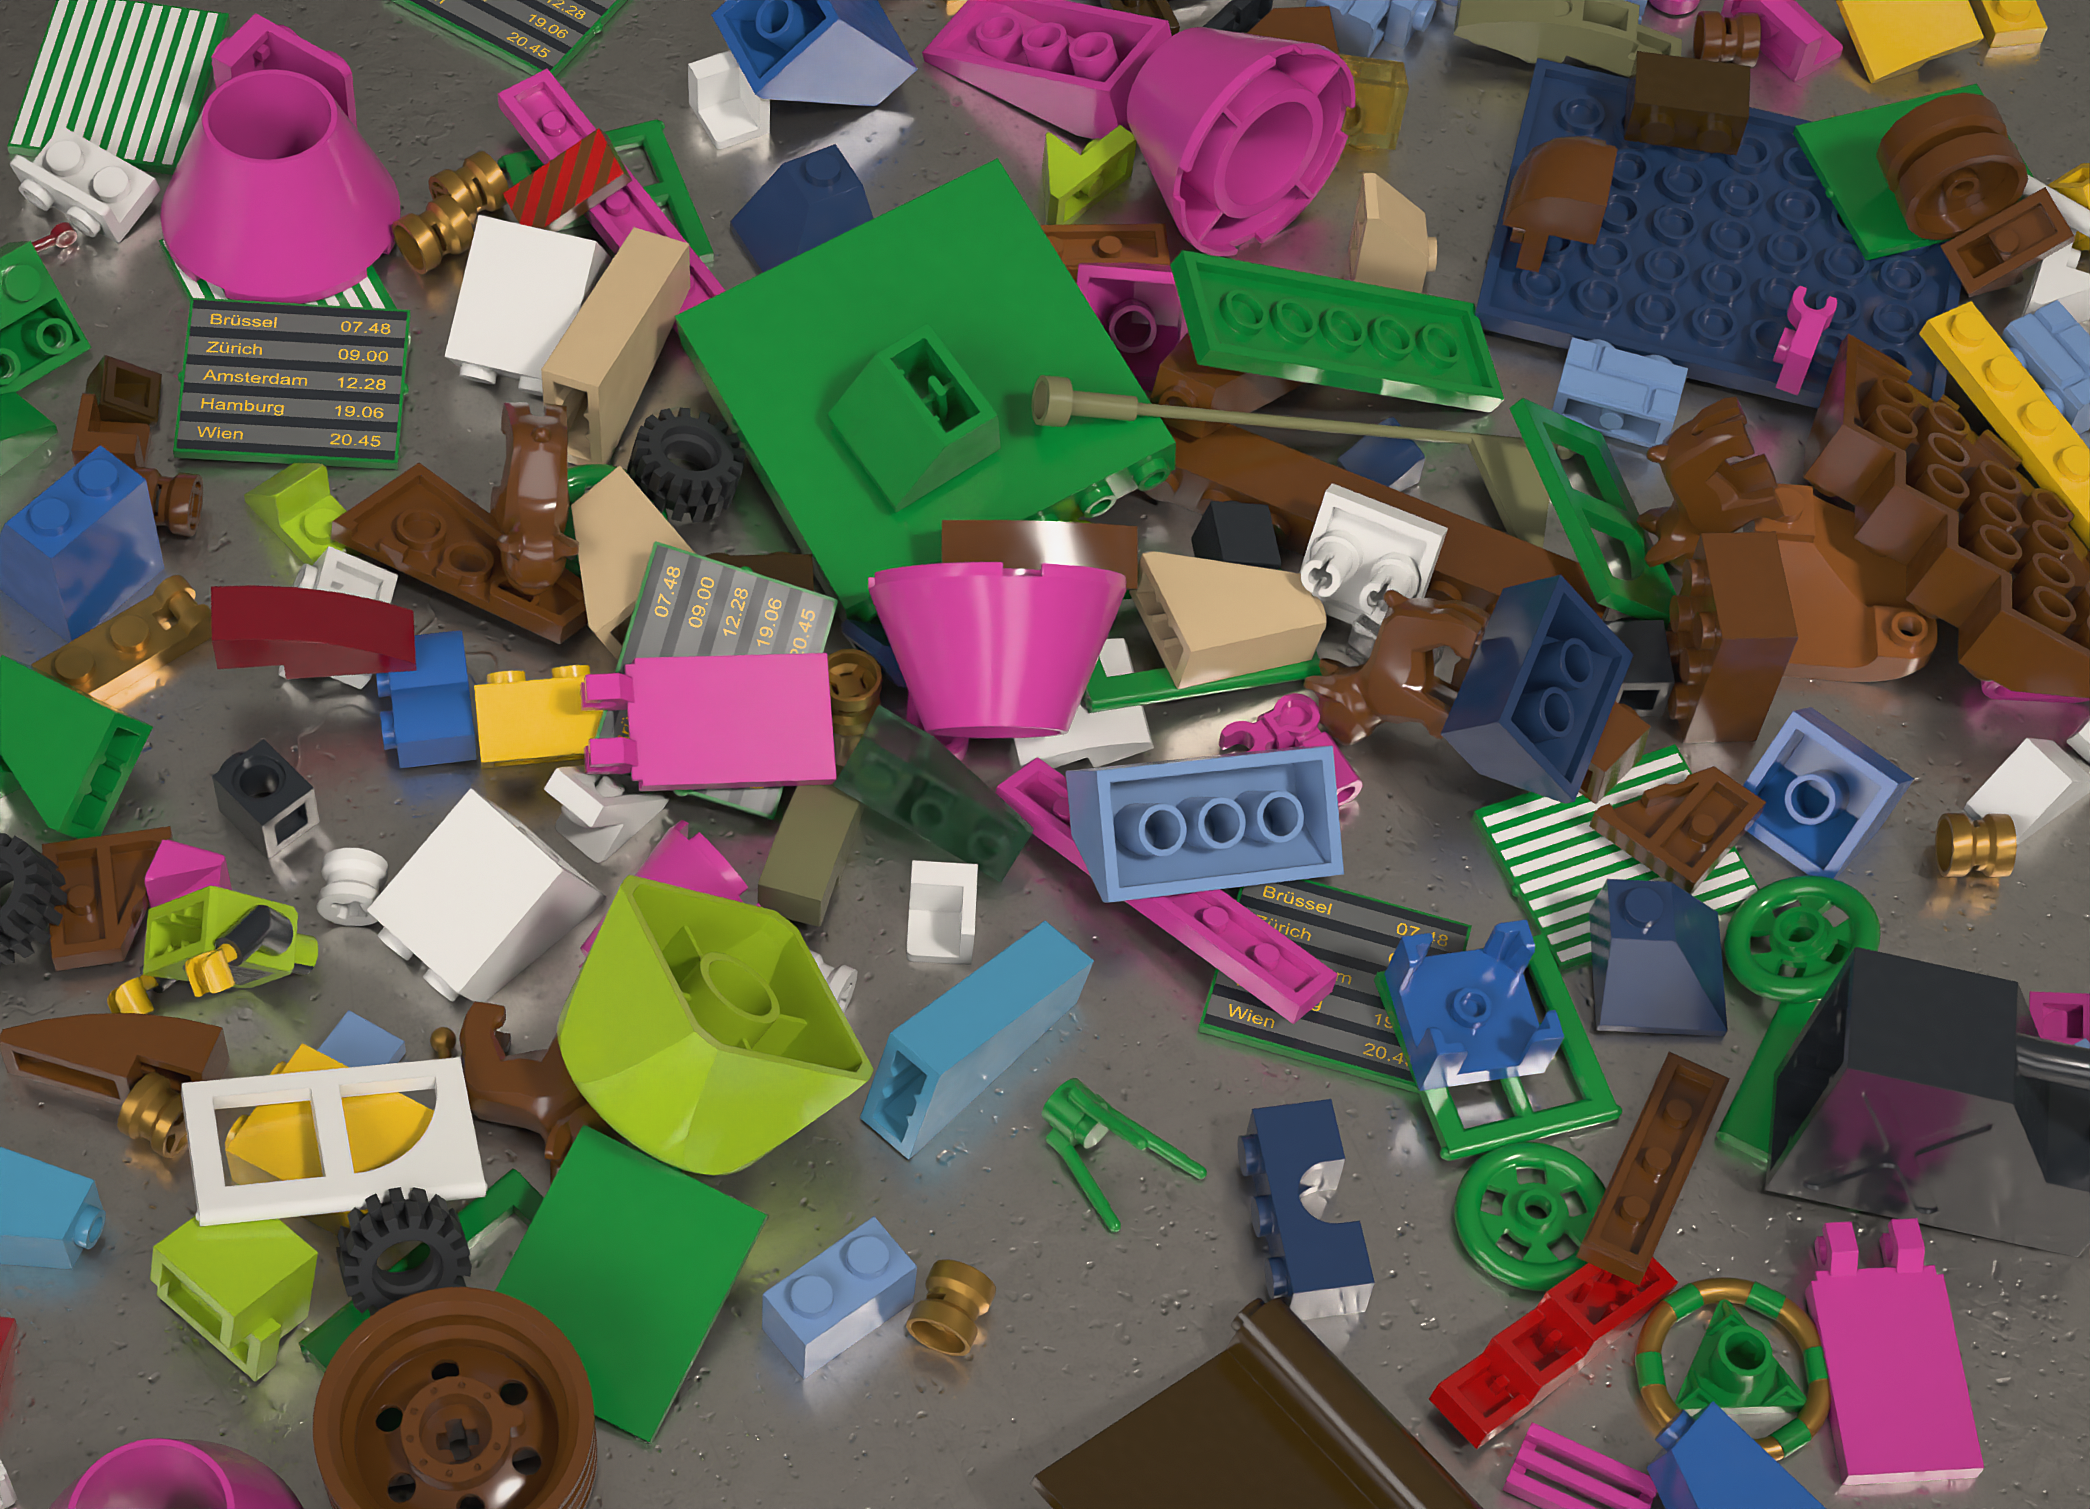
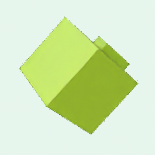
(237, 1285)

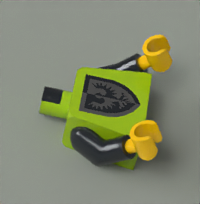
(216, 943)

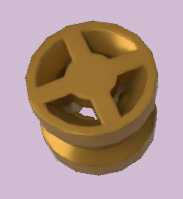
(156, 1114)

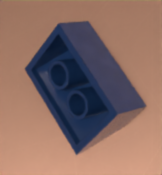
(1538, 690)

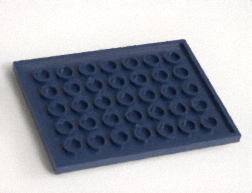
(1708, 255)

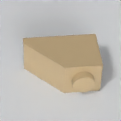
(1389, 239)

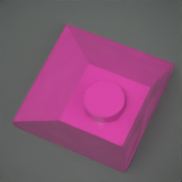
(1138, 311)

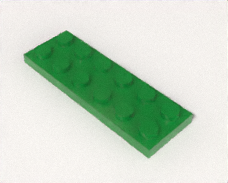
(1335, 332)

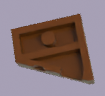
(1682, 826)
(103, 895)

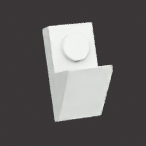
(2061, 281)
(601, 809)

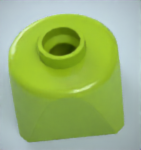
(705, 1029)

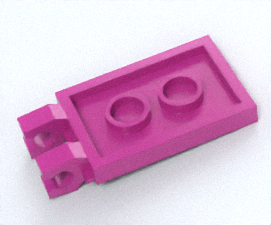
(716, 721)
(1891, 1361)

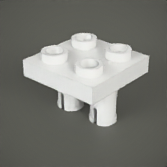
(1364, 551)

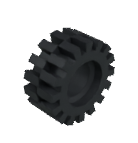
(692, 441)
(31, 899)
(398, 1222)

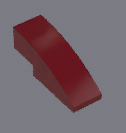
(310, 631)

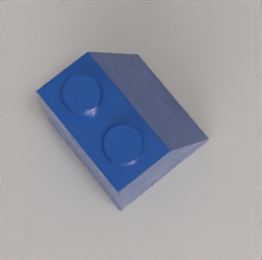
(815, 49)
(81, 546)

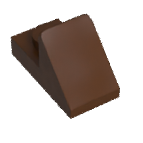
(2008, 243)

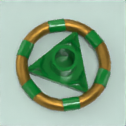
(1736, 1361)

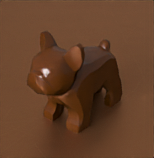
(1705, 487)
(533, 497)
(1399, 675)
(524, 1087)

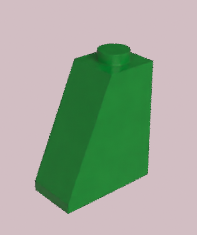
(66, 748)

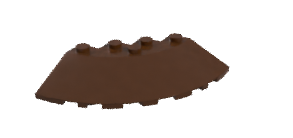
(1960, 519)

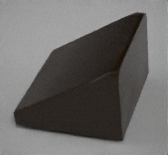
(125, 391)

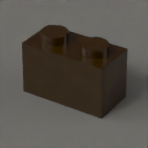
(1687, 103)

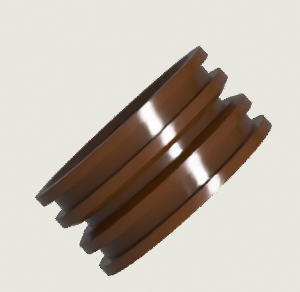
(493, 1344)

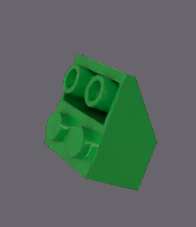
(34, 320)
(915, 418)

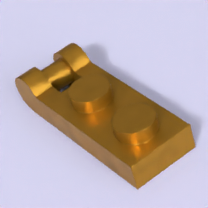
(132, 642)

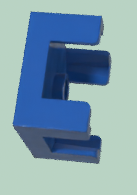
(1470, 1010)

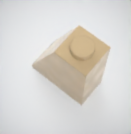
(615, 541)
(1225, 617)

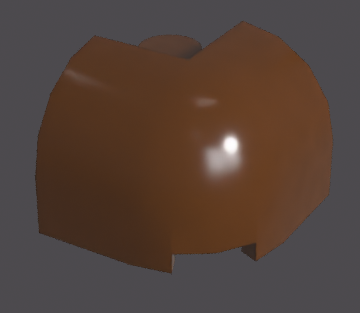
(1560, 194)

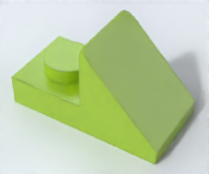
(1079, 181)
(299, 510)

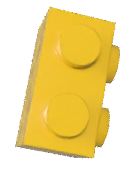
(533, 718)

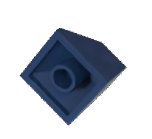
(801, 208)
(1656, 960)

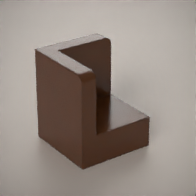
(124, 440)

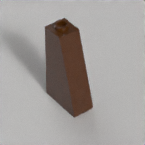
(1192, 385)

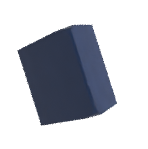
(1385, 460)
(873, 640)

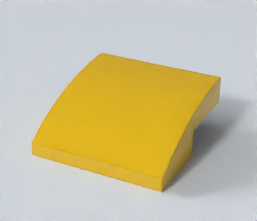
(1906, 34)

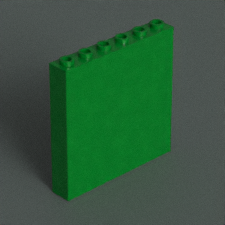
(1006, 310)

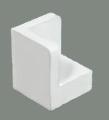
(726, 101)
(942, 912)

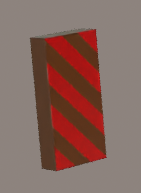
(569, 184)

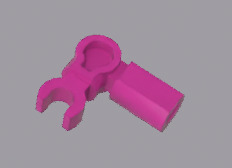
(1293, 724)

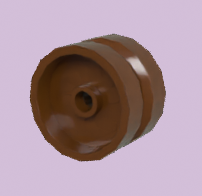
(1951, 165)

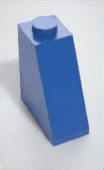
(1718, 1466)

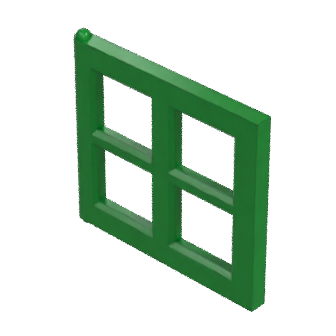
(668, 191)
(1595, 1108)

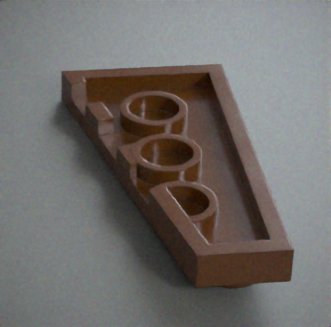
(451, 543)

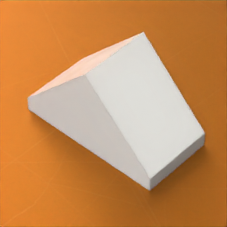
(2031, 787)

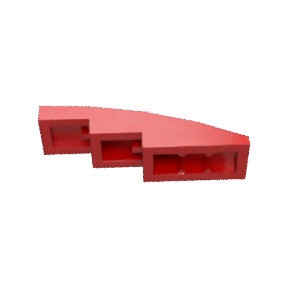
(1546, 1348)

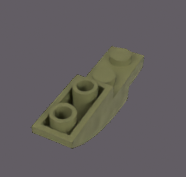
(1588, 30)

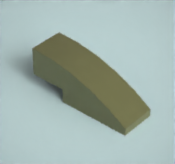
(810, 852)

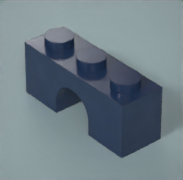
(1313, 1263)

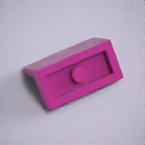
(1789, 35)

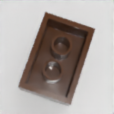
(1729, 637)

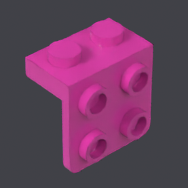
(273, 46)

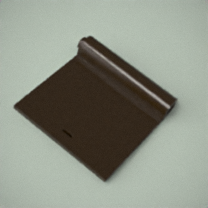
(1256, 1430)

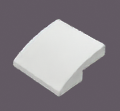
(1098, 735)

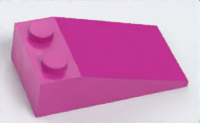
(1051, 58)

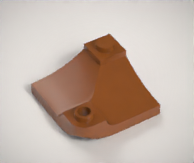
(1844, 597)

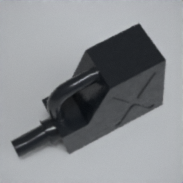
(1936, 1106)

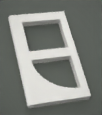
(441, 1162)

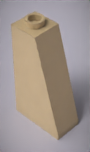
(616, 342)

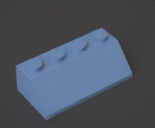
(1207, 822)

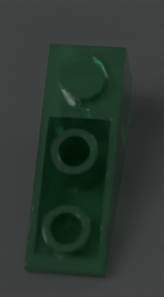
(932, 794)

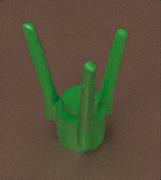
(1085, 1118)

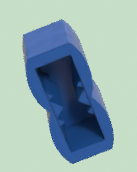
(430, 705)

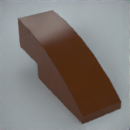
(1031, 543)
(113, 1052)

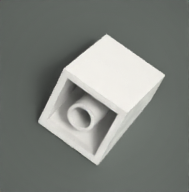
(519, 299)
(481, 901)

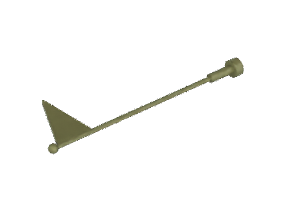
(1500, 459)

